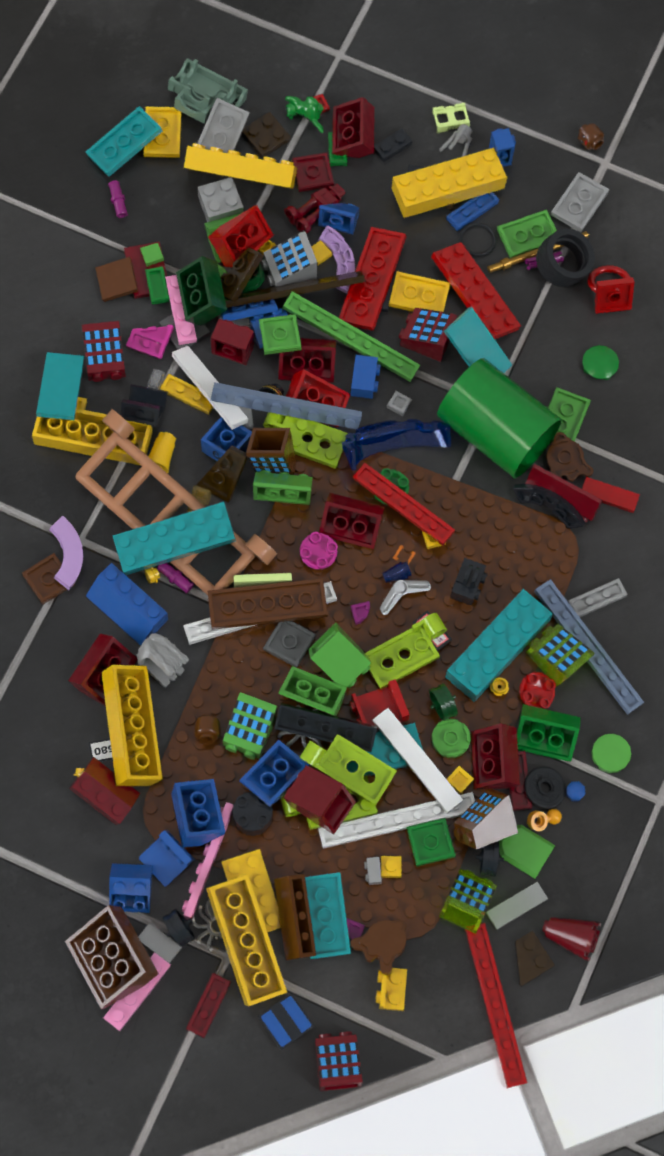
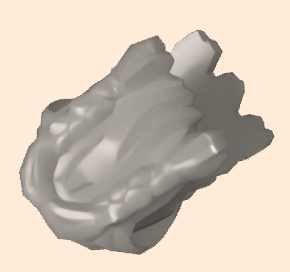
(161, 658)

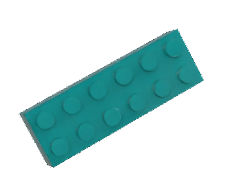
(174, 538)
(498, 645)

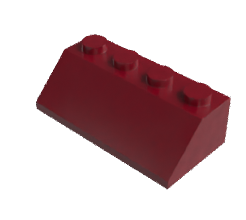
(582, 501)

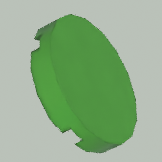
(451, 738)
(611, 753)

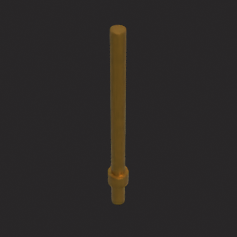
(506, 263)

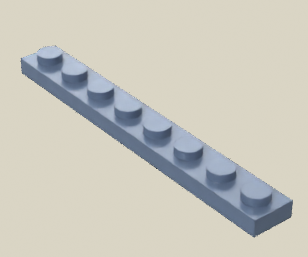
(286, 406)
(600, 661)

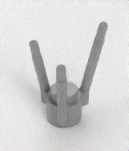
(461, 135)

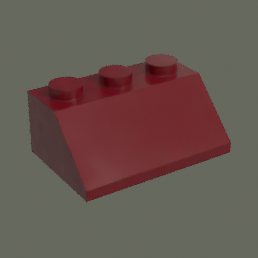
(353, 128)
(315, 357)
(351, 520)
(101, 655)
(495, 757)
(99, 789)

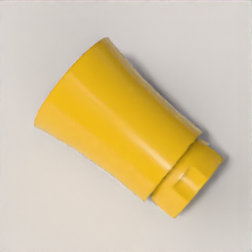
(162, 450)

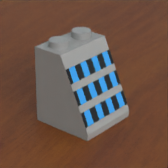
(290, 261)

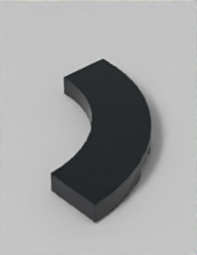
(541, 496)

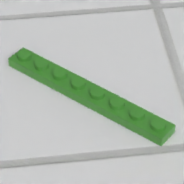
(350, 336)

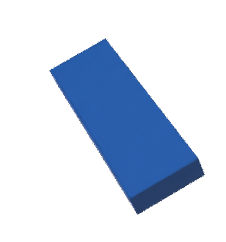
(471, 210)

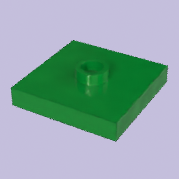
(431, 842)

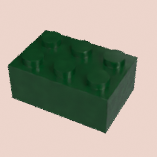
(201, 291)

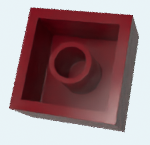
(232, 341)

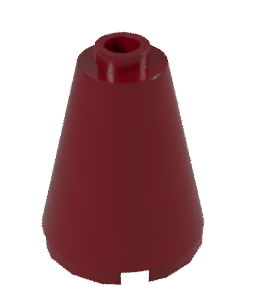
(573, 934)

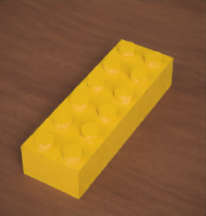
(240, 167)
(448, 182)
(87, 435)
(131, 725)
(246, 940)

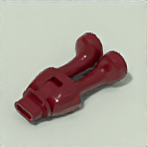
(324, 196)

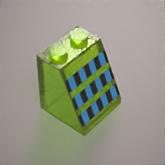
(558, 653)
(468, 900)

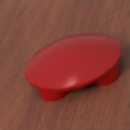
(537, 690)

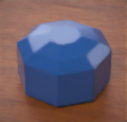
(575, 791)

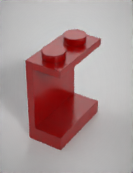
(375, 702)

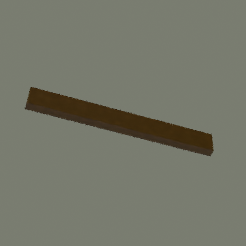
(298, 288)

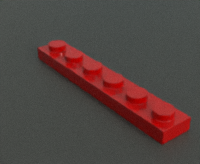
(404, 504)

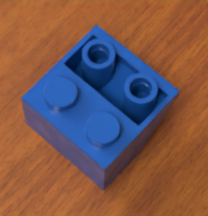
(131, 887)

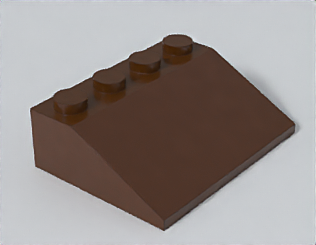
(111, 956)

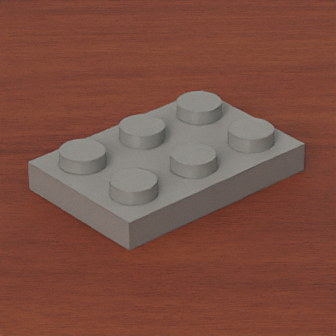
(223, 126)
(579, 202)

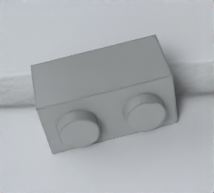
(373, 871)

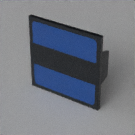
(286, 1021)

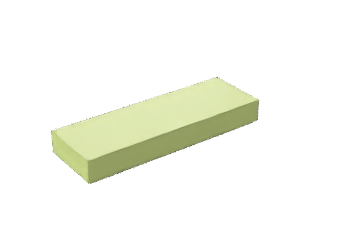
(261, 579)

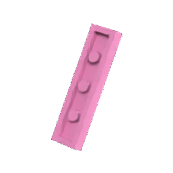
(185, 330)
(126, 1007)

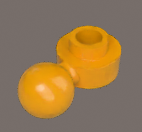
(553, 817)

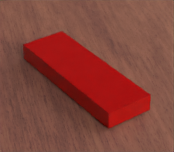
(611, 494)

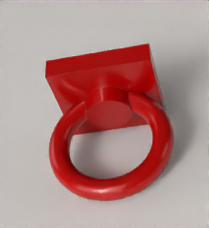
(612, 294)

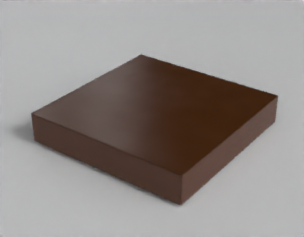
(116, 279)
(42, 581)

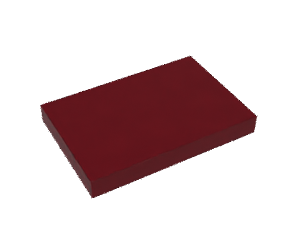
(139, 268)

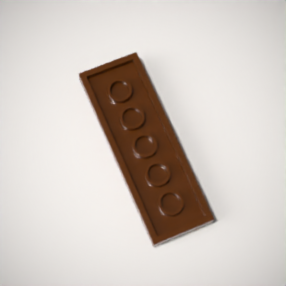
(267, 603)

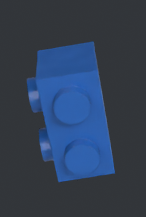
(504, 145)
(364, 376)

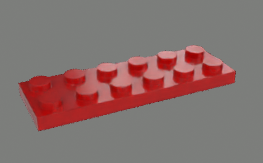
(378, 266)
(475, 289)

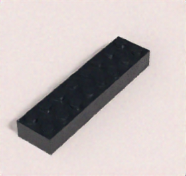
(324, 726)

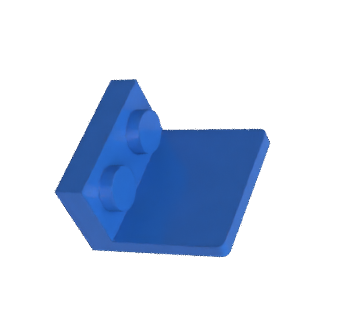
(166, 858)

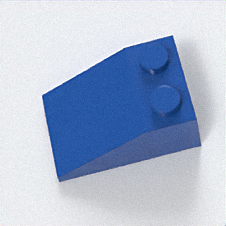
(274, 773)

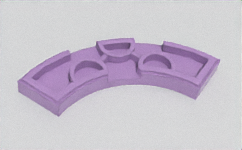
(340, 251)
(72, 552)

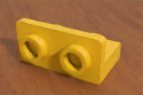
(392, 990)

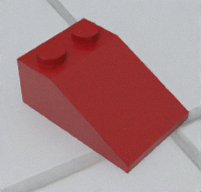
(240, 233)
(314, 389)

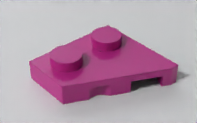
(151, 340)

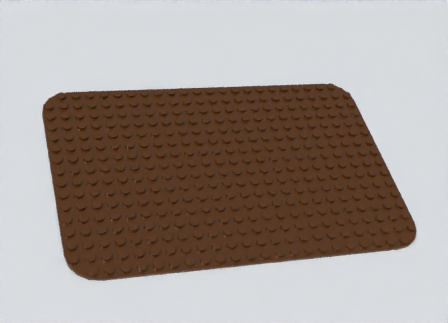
(519, 553)

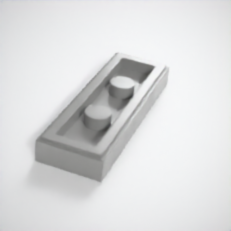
(598, 598)
(516, 905)

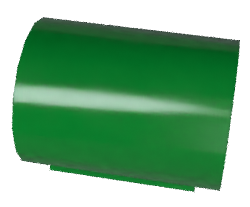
(499, 417)

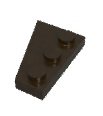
(238, 277)
(225, 474)

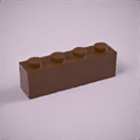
(295, 917)

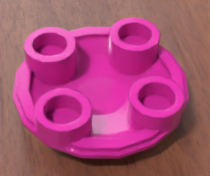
(318, 551)

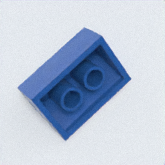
(197, 812)

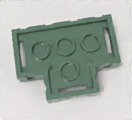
(201, 88)

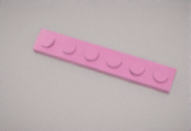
(204, 869)

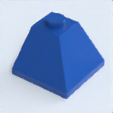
(339, 217)

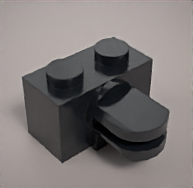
(468, 582)

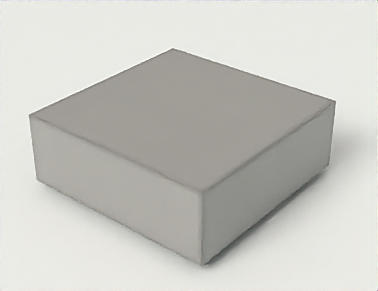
(399, 403)

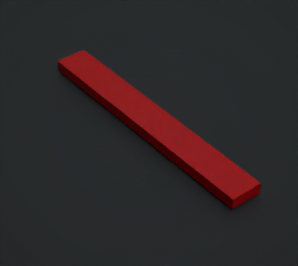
(496, 1007)

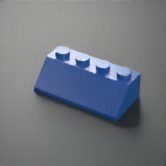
(126, 604)

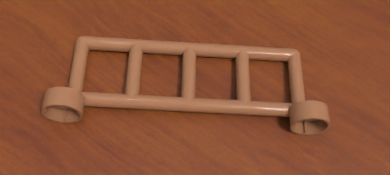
(121, 430)

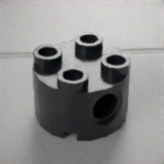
(251, 814)

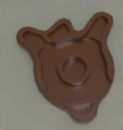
(567, 458)
(383, 942)

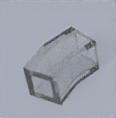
(156, 379)

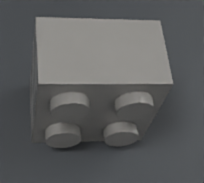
(219, 199)

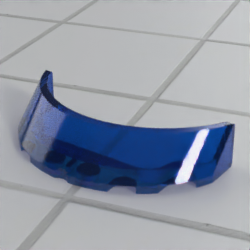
(392, 435)

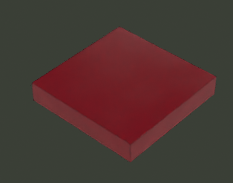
(313, 172)

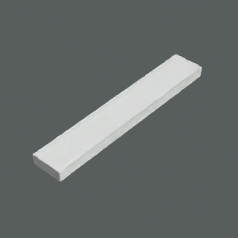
(204, 381)
(417, 760)

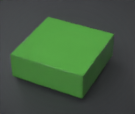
(152, 254)

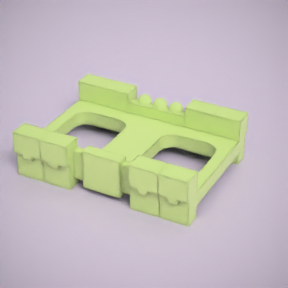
(452, 122)

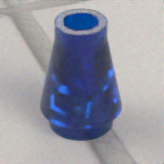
(397, 572)

